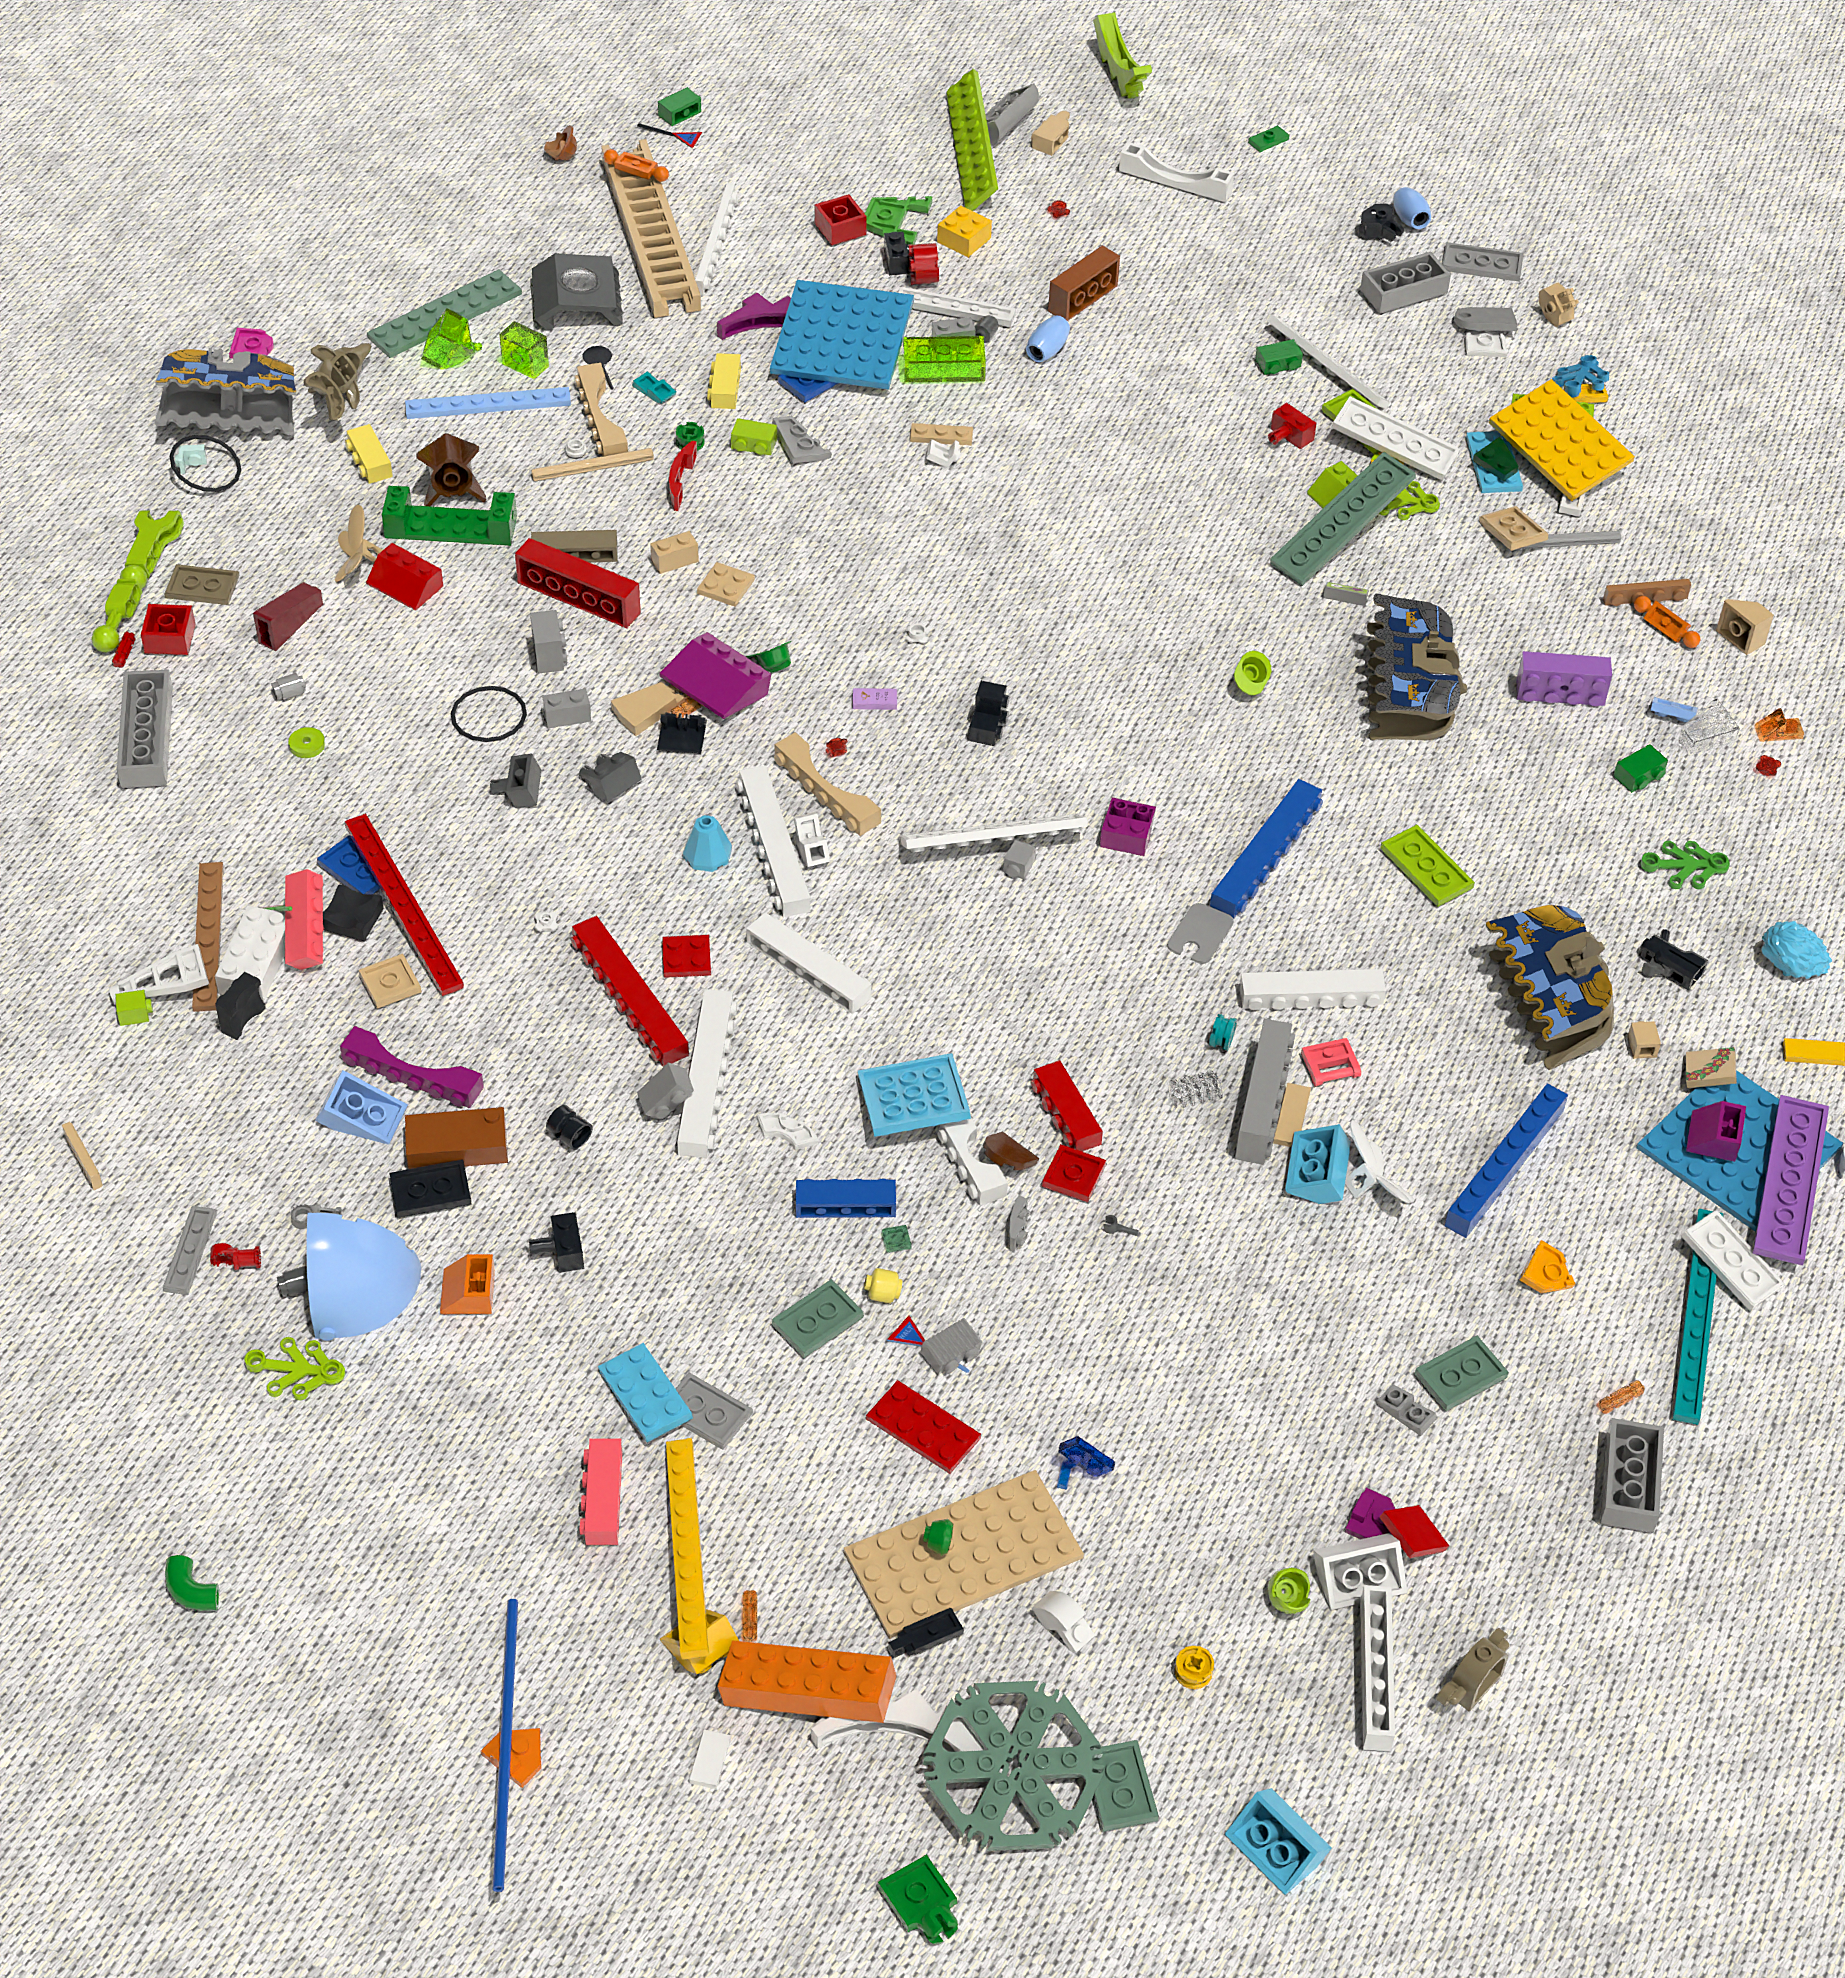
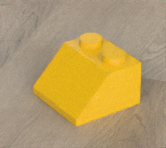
(719, 1639)

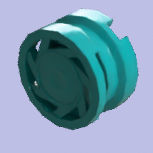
(1223, 1032)

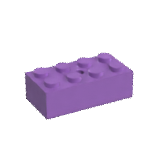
(1564, 678)

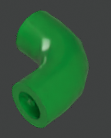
(187, 1590)

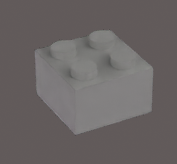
(548, 641)

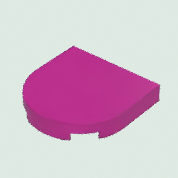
(251, 341)

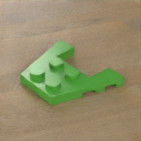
(888, 214)

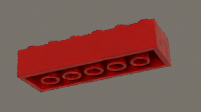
(578, 583)

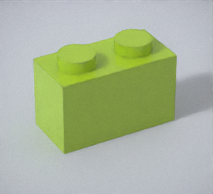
(754, 436)

